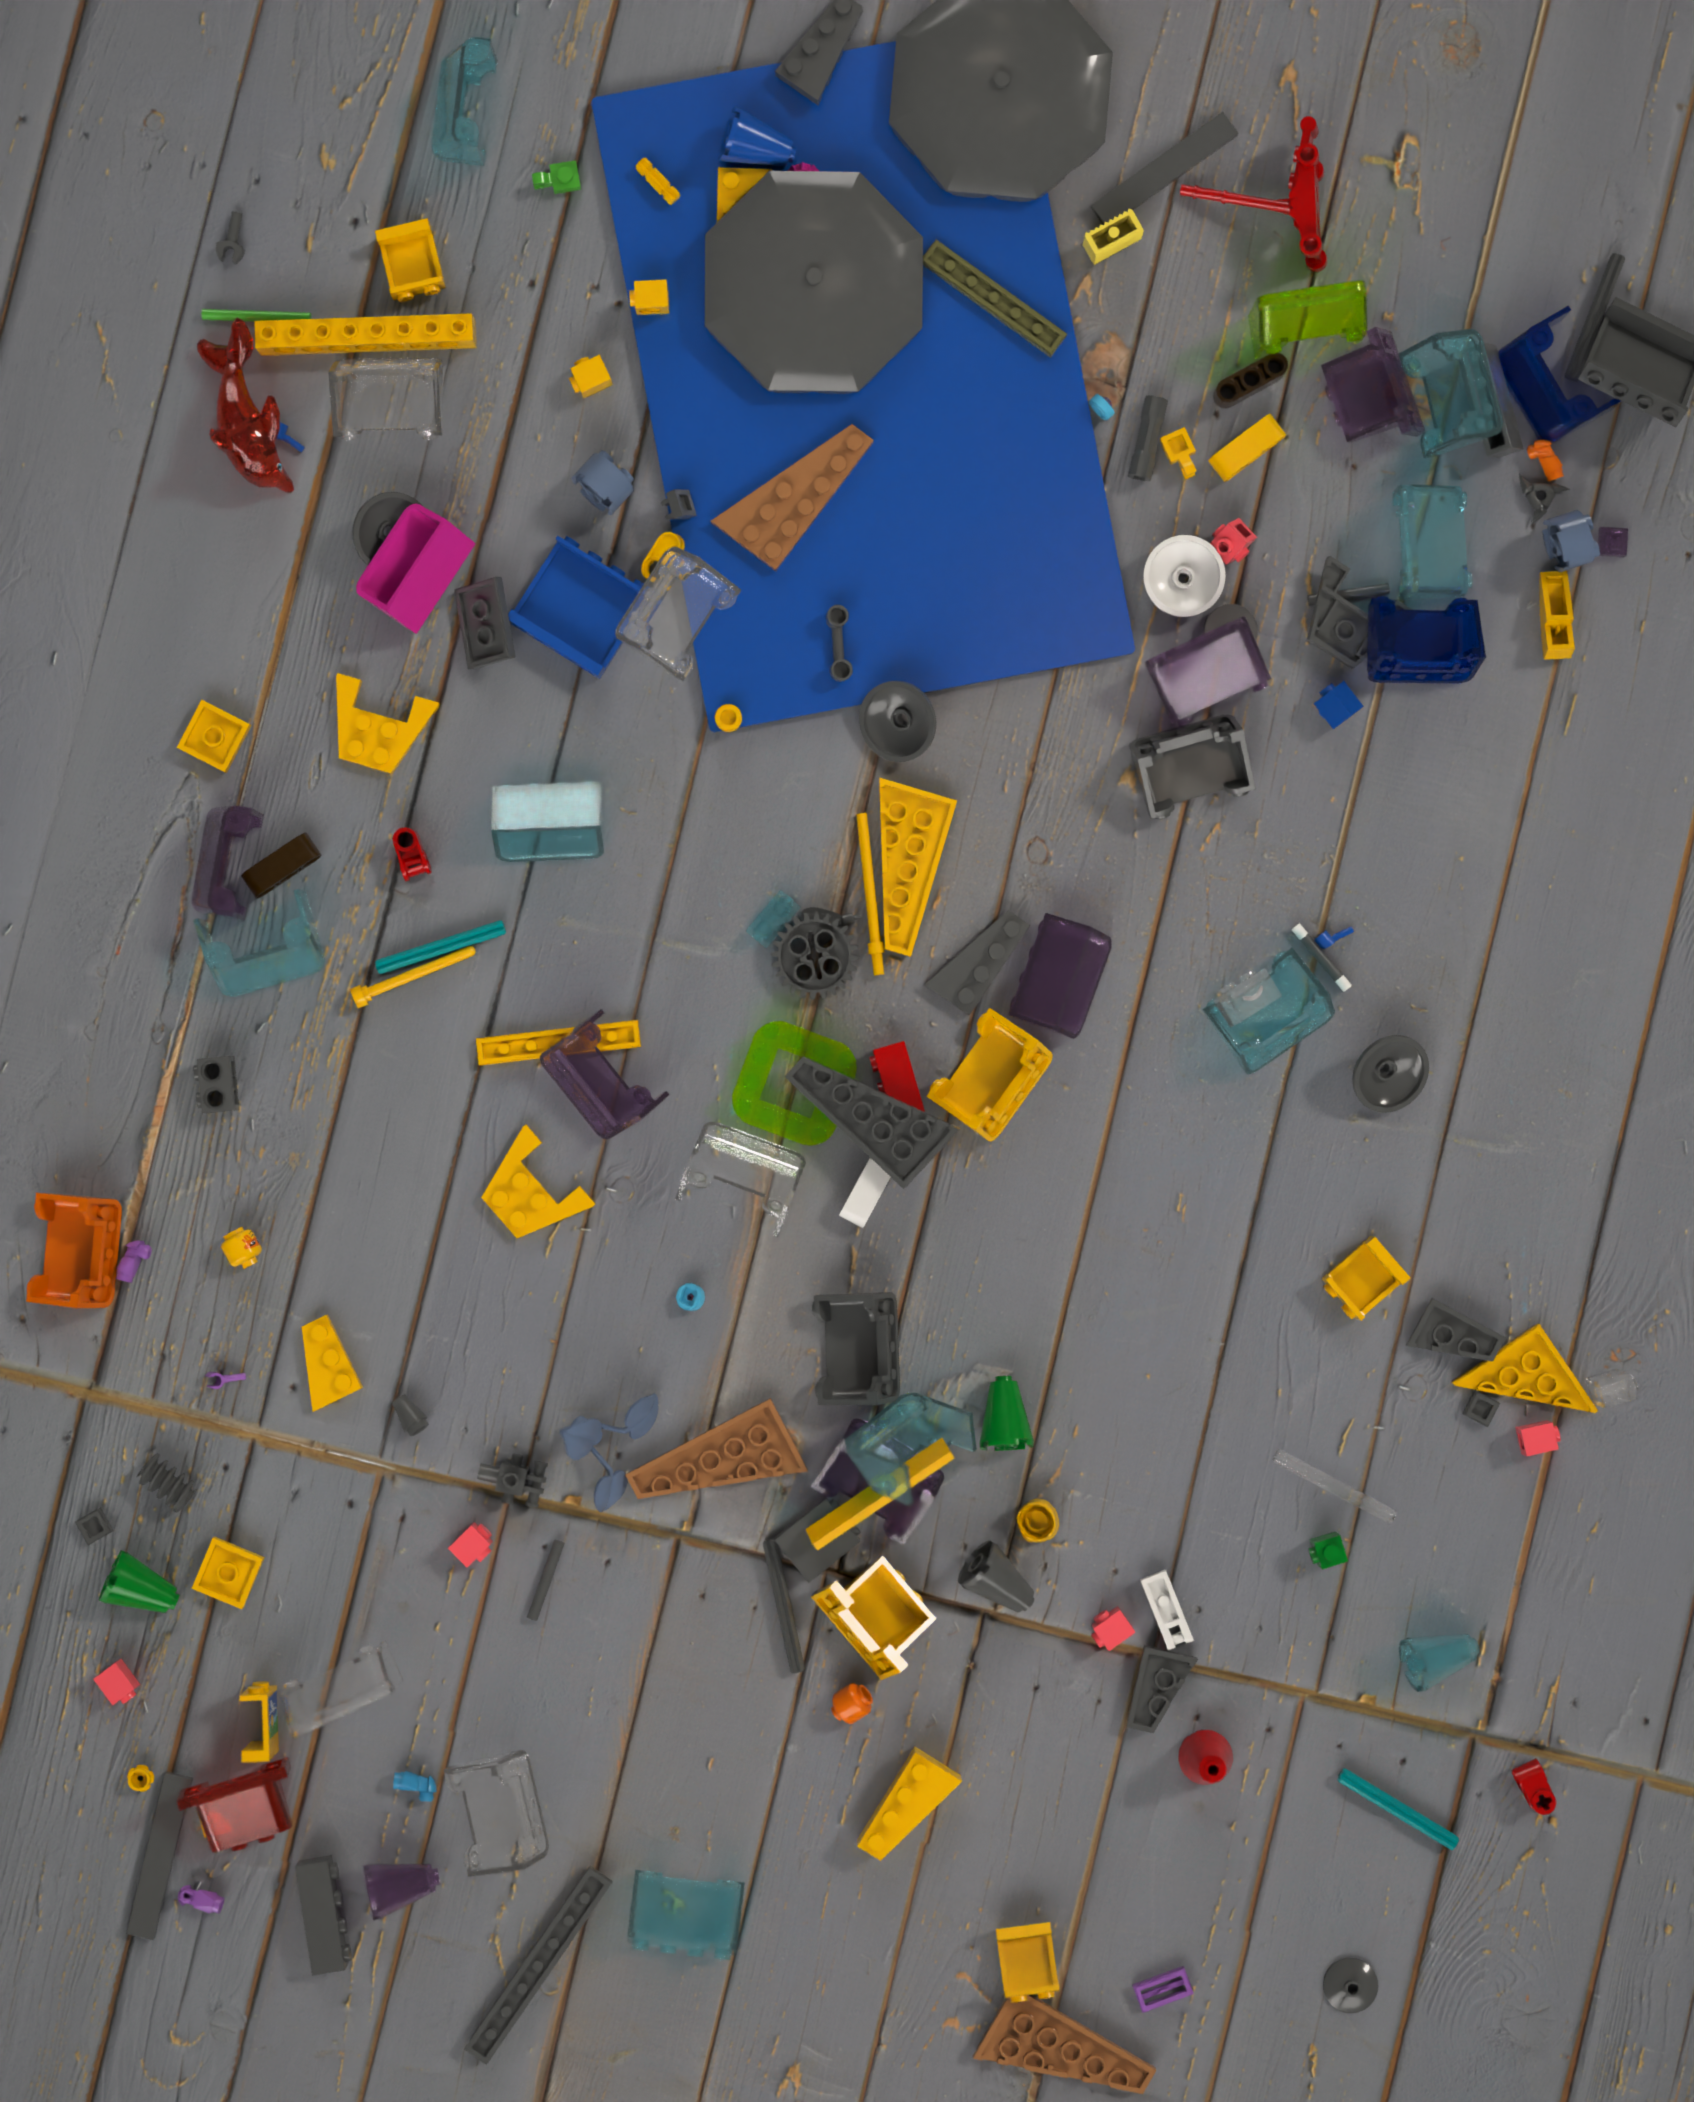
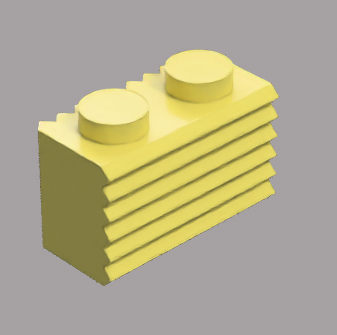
(1112, 236)

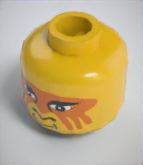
(241, 1248)

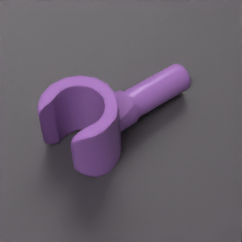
(221, 1379)

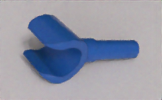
(283, 437)
(1325, 940)

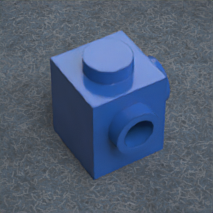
(1337, 704)

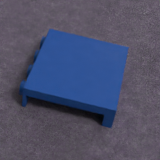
(576, 606)

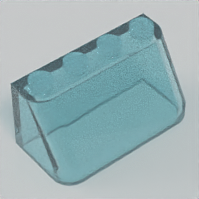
(547, 821)

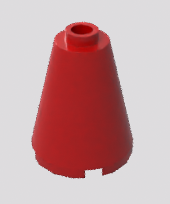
(1205, 1757)

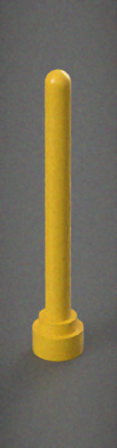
(364, 994)

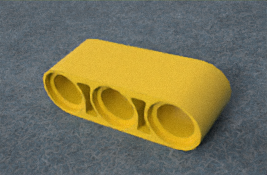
(1247, 447)

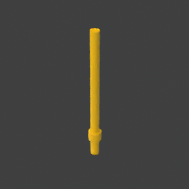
(875, 947)

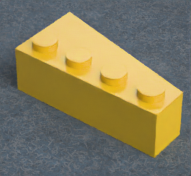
(909, 1799)

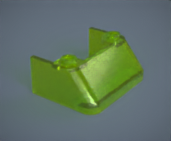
(1308, 315)

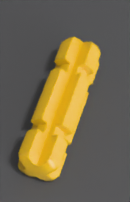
(657, 181)

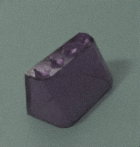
(1061, 976)

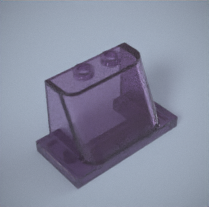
(1372, 390)

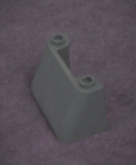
(1192, 763)
(859, 1348)

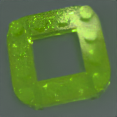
(756, 1070)

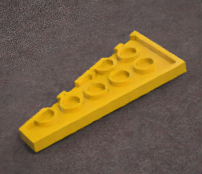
(911, 847)

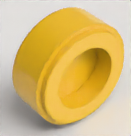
(728, 718)

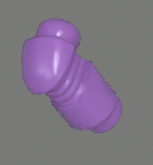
(130, 1262)
(201, 1899)

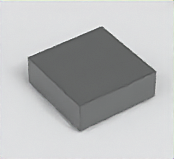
(1481, 1408)
(94, 1526)

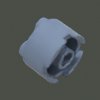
(603, 482)
(1570, 540)

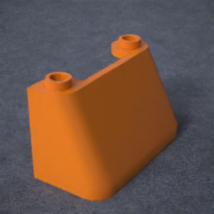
(78, 1251)

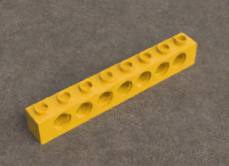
(365, 334)

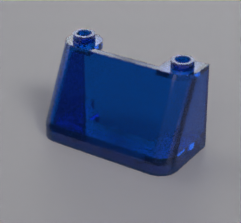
(1424, 643)

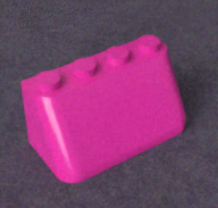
(414, 566)

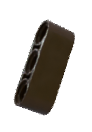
(1257, 369)
(281, 865)

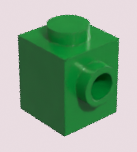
(1327, 1550)

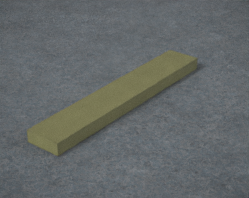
(993, 298)

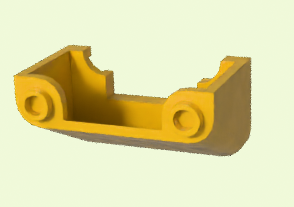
(993, 1076)

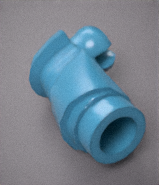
(413, 1782)

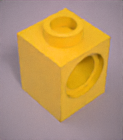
(650, 297)

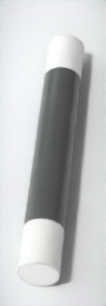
(1321, 957)

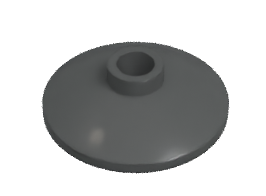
(1347, 1972)

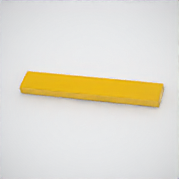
(532, 1044)
(868, 1501)

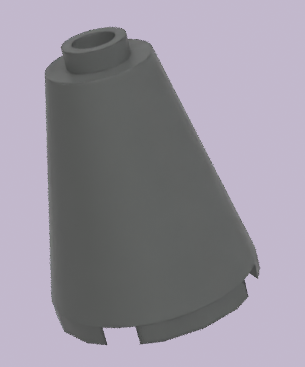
(996, 1578)

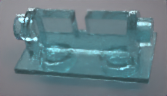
(772, 919)

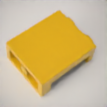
(410, 260)
(1364, 1278)
(1027, 1961)

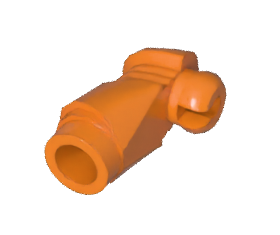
(1549, 461)

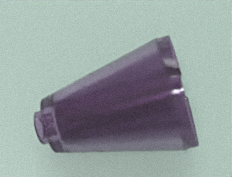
(397, 1885)

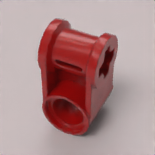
(411, 855)
(1533, 1783)

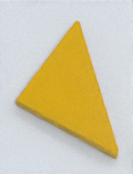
(1529, 1371)

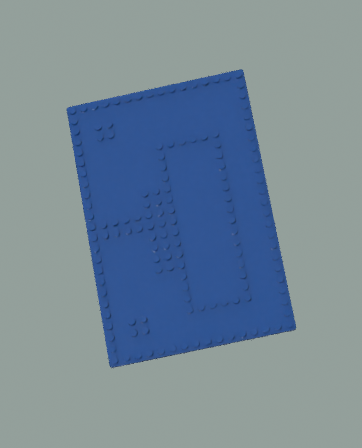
(979, 512)

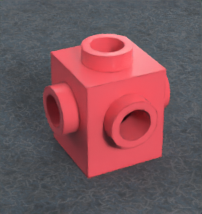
(1232, 541)

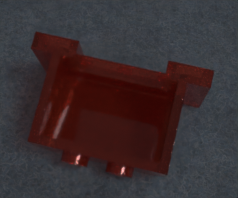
(241, 1807)

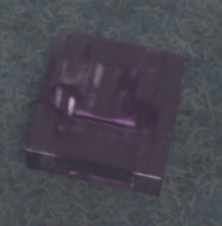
(1613, 541)

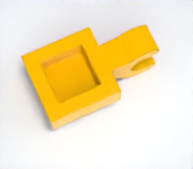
(1178, 449)

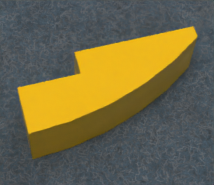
(1556, 615)

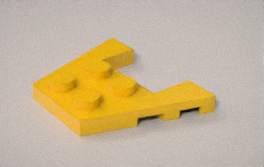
(373, 738)
(520, 1197)

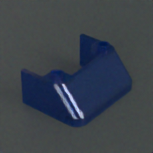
(1536, 389)

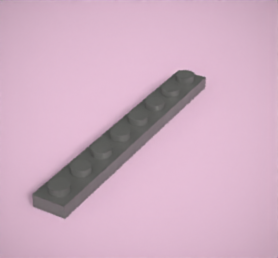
(538, 1965)

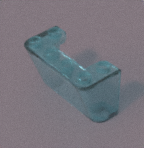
(685, 1915)

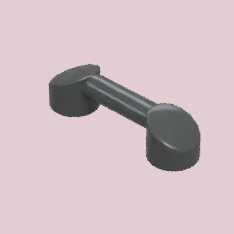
(836, 618)

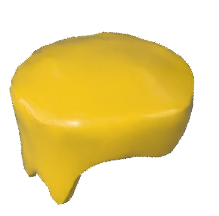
(1037, 1521)

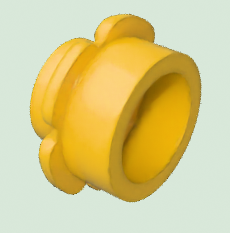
(133, 1781)

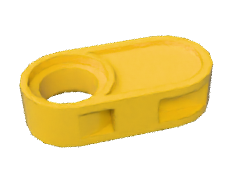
(661, 545)

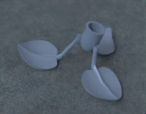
(586, 1432)

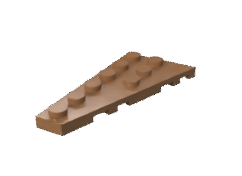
(785, 507)
(1054, 2044)

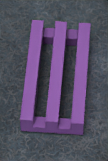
(1158, 1990)

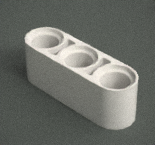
(865, 1194)

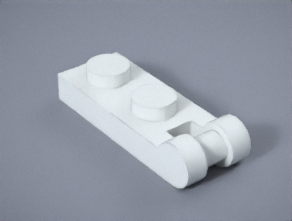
(1166, 1609)

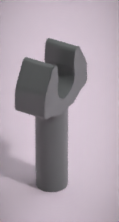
(231, 241)

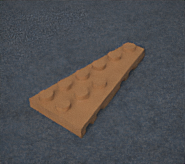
(734, 1452)

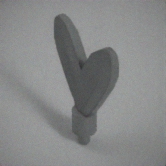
(845, 919)

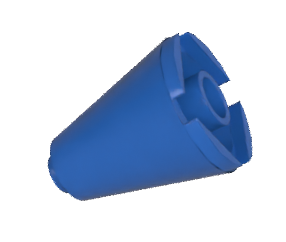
(755, 142)

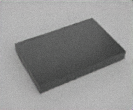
(484, 623)

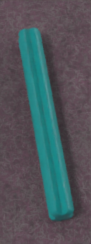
(440, 947)
(1398, 1809)

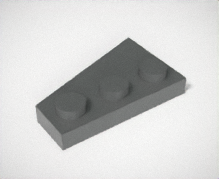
(1157, 1682)

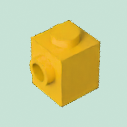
(590, 376)

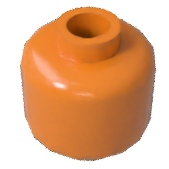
(851, 1703)

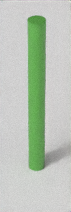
(251, 316)

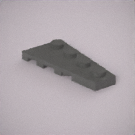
(816, 55)

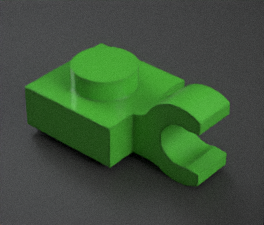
(562, 177)

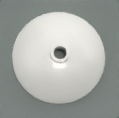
(1190, 557)

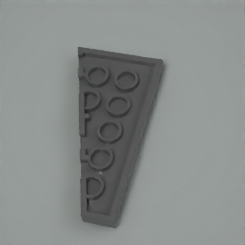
(885, 1128)

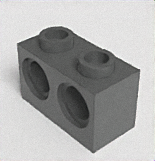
(225, 1083)

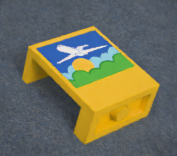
(263, 1750)

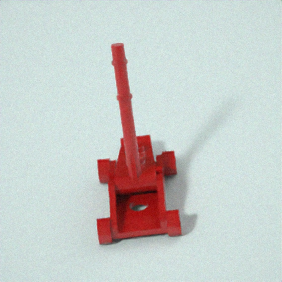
(1302, 200)

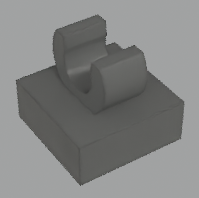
(680, 504)

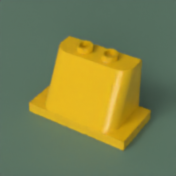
(876, 1615)

